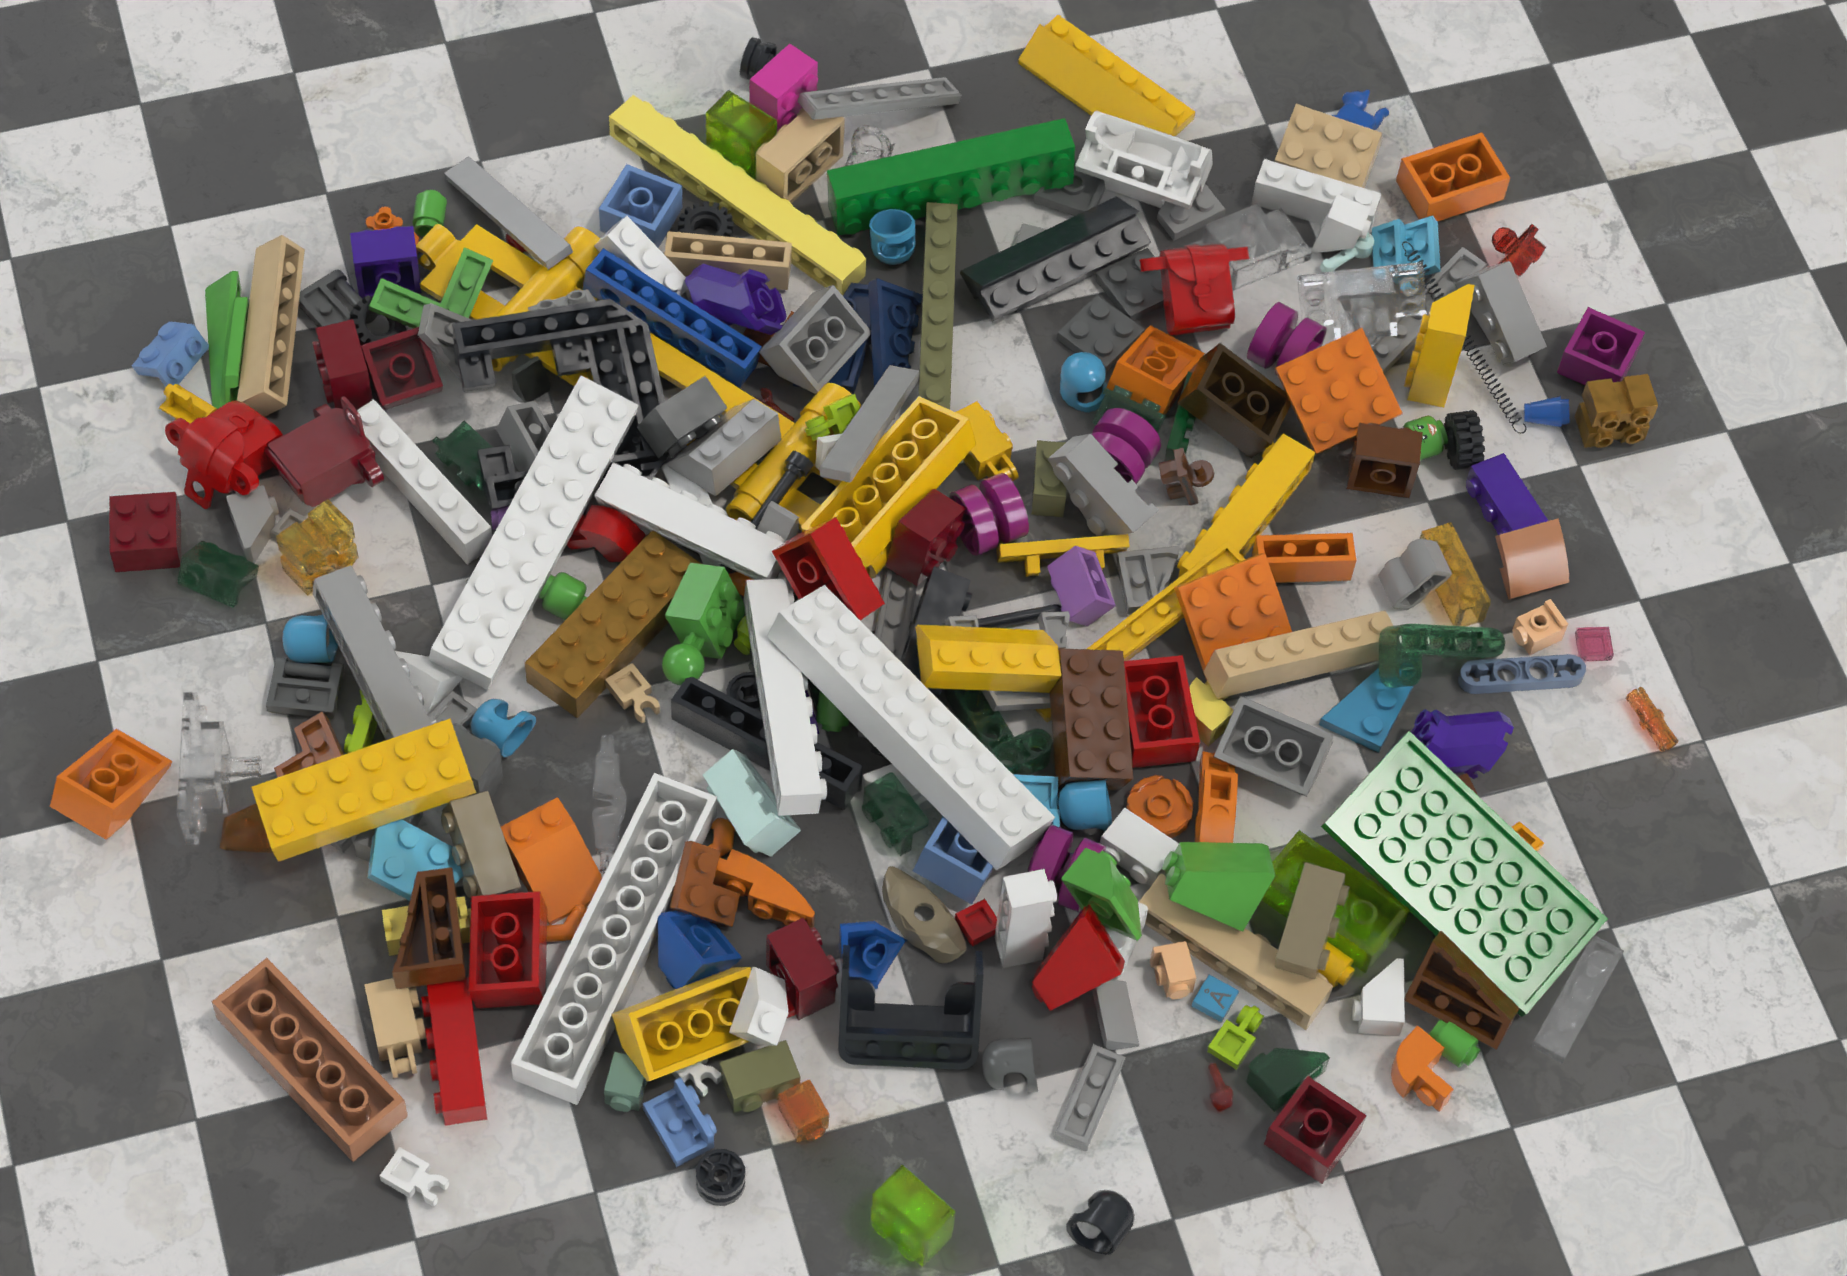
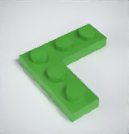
(460, 296)

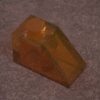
(245, 831)

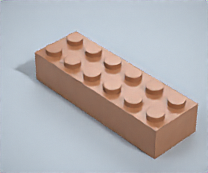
(310, 1059)

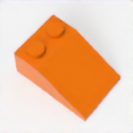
(1155, 368)
(108, 783)
(552, 858)

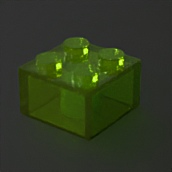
(738, 130)
(911, 1216)

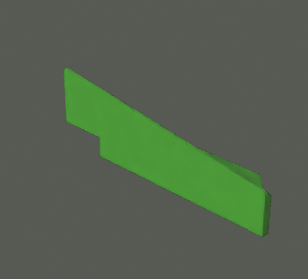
(226, 336)

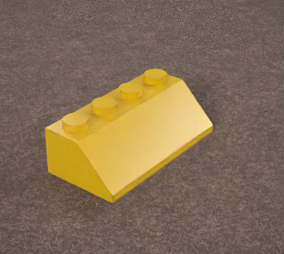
(1439, 348)
(987, 658)
(683, 1024)

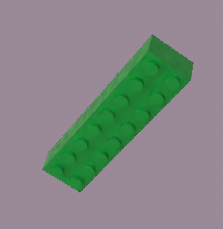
(953, 173)

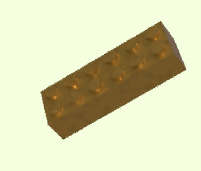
(609, 626)

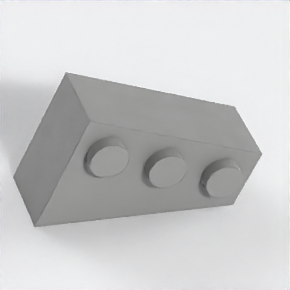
(1504, 312)
(1098, 489)

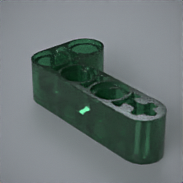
(1442, 644)
(1005, 745)

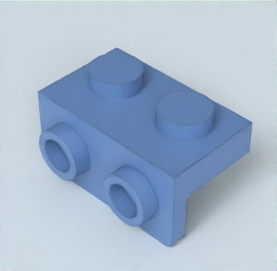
(171, 353)
(681, 1123)

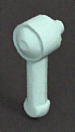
(1362, 249)

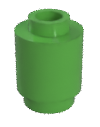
(428, 211)
(829, 715)
(1458, 1044)

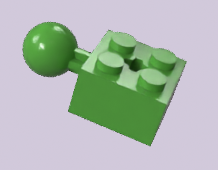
(703, 619)

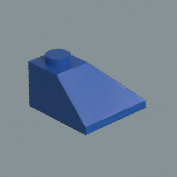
(692, 949)

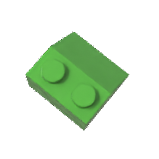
(1098, 882)

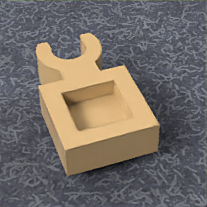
(630, 689)

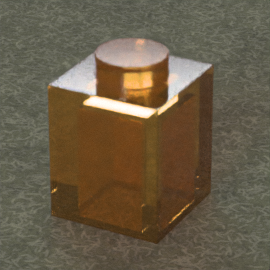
(803, 1111)

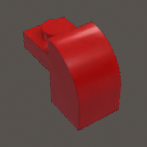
(608, 532)

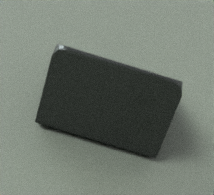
(530, 380)

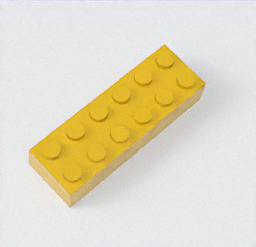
(897, 475)
(363, 790)

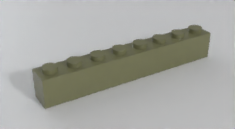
(938, 303)

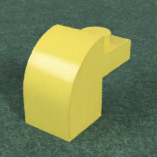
(1210, 713)

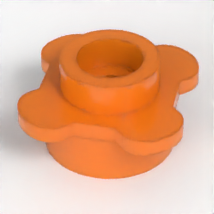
(384, 215)

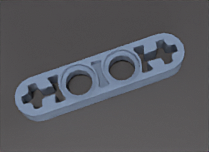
(1523, 679)

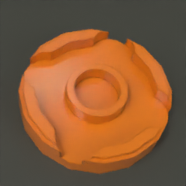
(1162, 804)

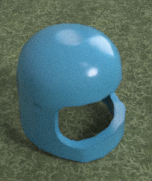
(894, 230)
(1082, 374)
(306, 640)
(492, 723)
(1085, 805)

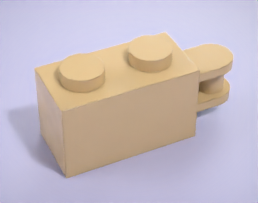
(395, 1024)

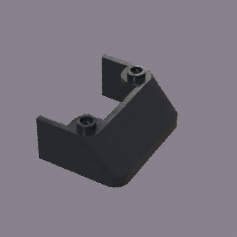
(910, 1033)

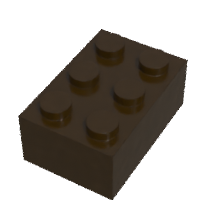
(1235, 400)

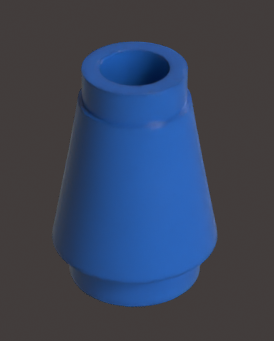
(1548, 412)

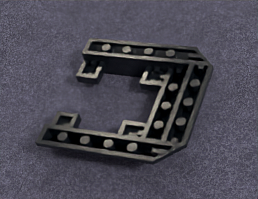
(583, 338)

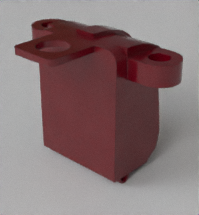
(325, 455)

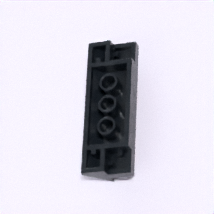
(1056, 258)

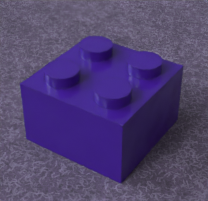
(385, 255)

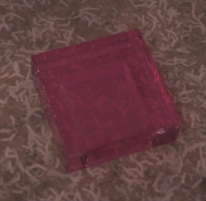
(1594, 643)

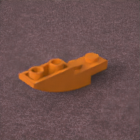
(1216, 800)
(766, 890)

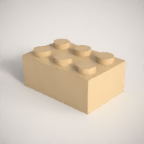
(1329, 146)
(800, 154)

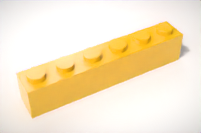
(1255, 502)

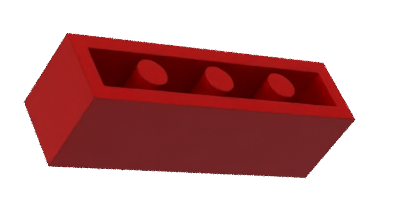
(456, 1052)

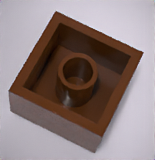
(1384, 460)

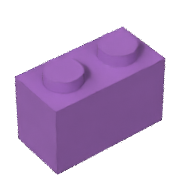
(1081, 585)

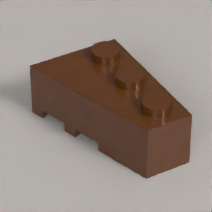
(432, 933)
(1461, 993)

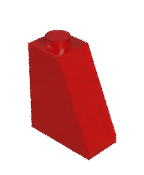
(1077, 962)

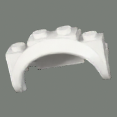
(1143, 161)

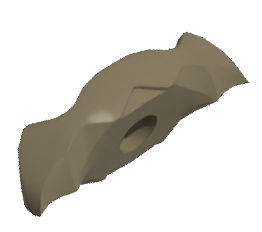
(938, 936)

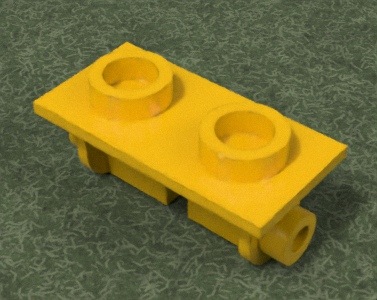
(184, 404)

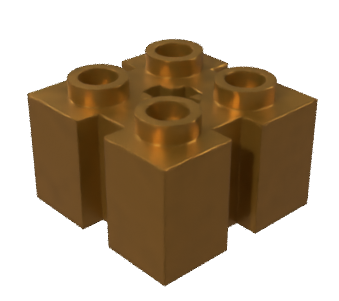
(1616, 411)

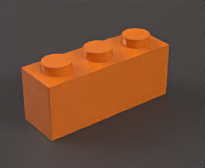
(1308, 556)

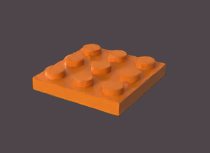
(1338, 390)
(1232, 607)

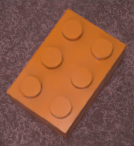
(1453, 178)

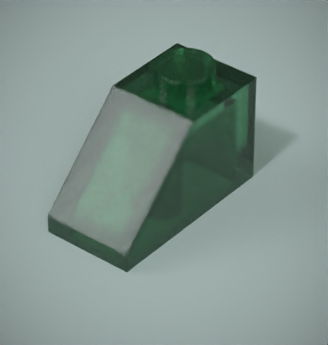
(1282, 1072)

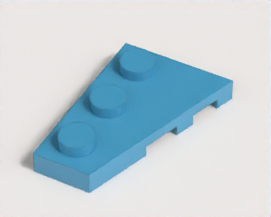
(1367, 712)

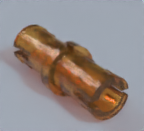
(1652, 719)

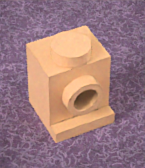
(1539, 628)
(1173, 969)

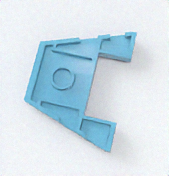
(401, 852)

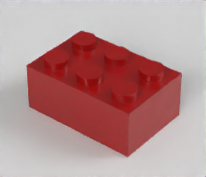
(828, 558)
(1160, 712)
(508, 949)

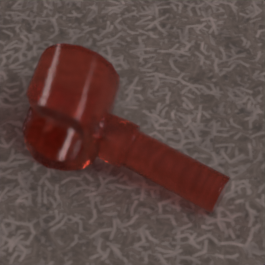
(768, 400)
(1223, 1096)

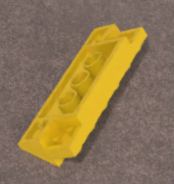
(1100, 79)

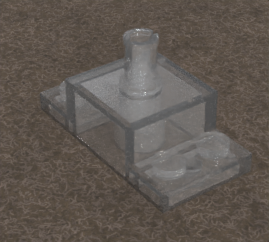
(1270, 241)
(1363, 298)
(205, 769)

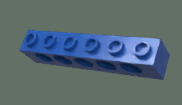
(673, 317)

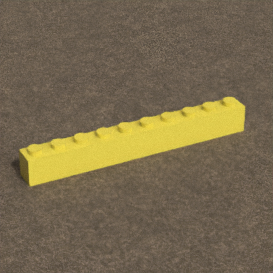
(750, 202)

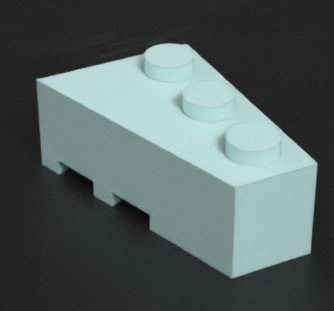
(749, 804)

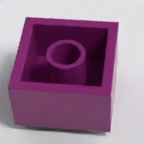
(1600, 349)

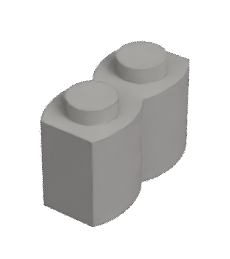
(1414, 574)

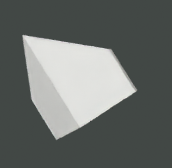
(431, 679)

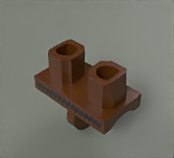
(1182, 476)

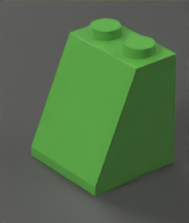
(1219, 879)

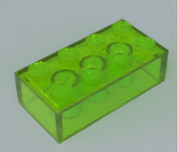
(1370, 912)

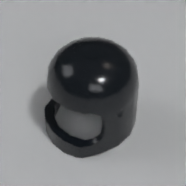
(1110, 1214)

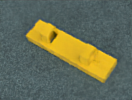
(1034, 551)

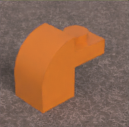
(1413, 1070)

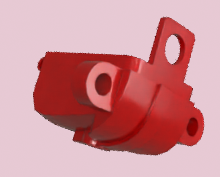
(1196, 286)
(223, 450)

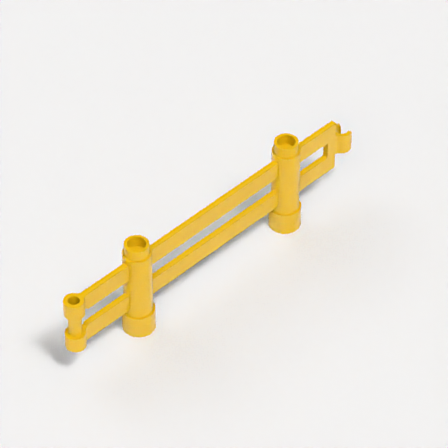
(538, 283)

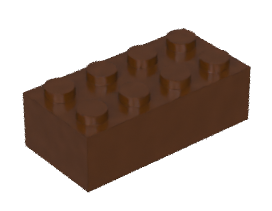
(1091, 719)

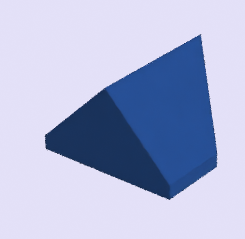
(871, 949)

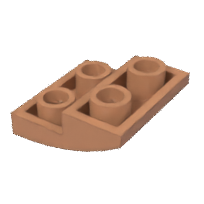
(1533, 558)

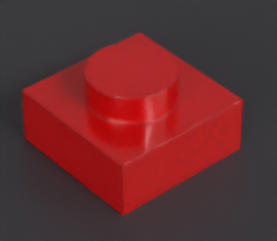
(977, 922)

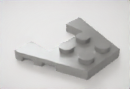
(1055, 626)

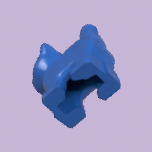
(1354, 111)

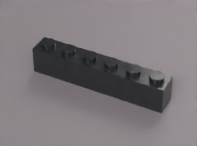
(941, 598)
(742, 729)

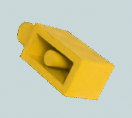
(991, 448)

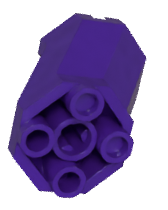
(737, 298)
(1464, 741)

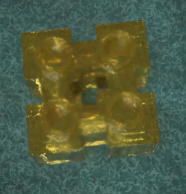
(317, 545)

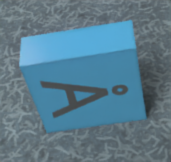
(1215, 998)

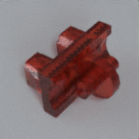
(1518, 250)

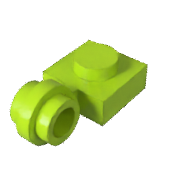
(839, 416)
(1235, 1042)

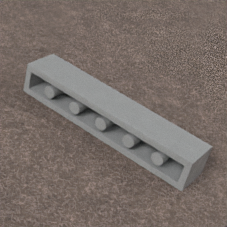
(370, 653)

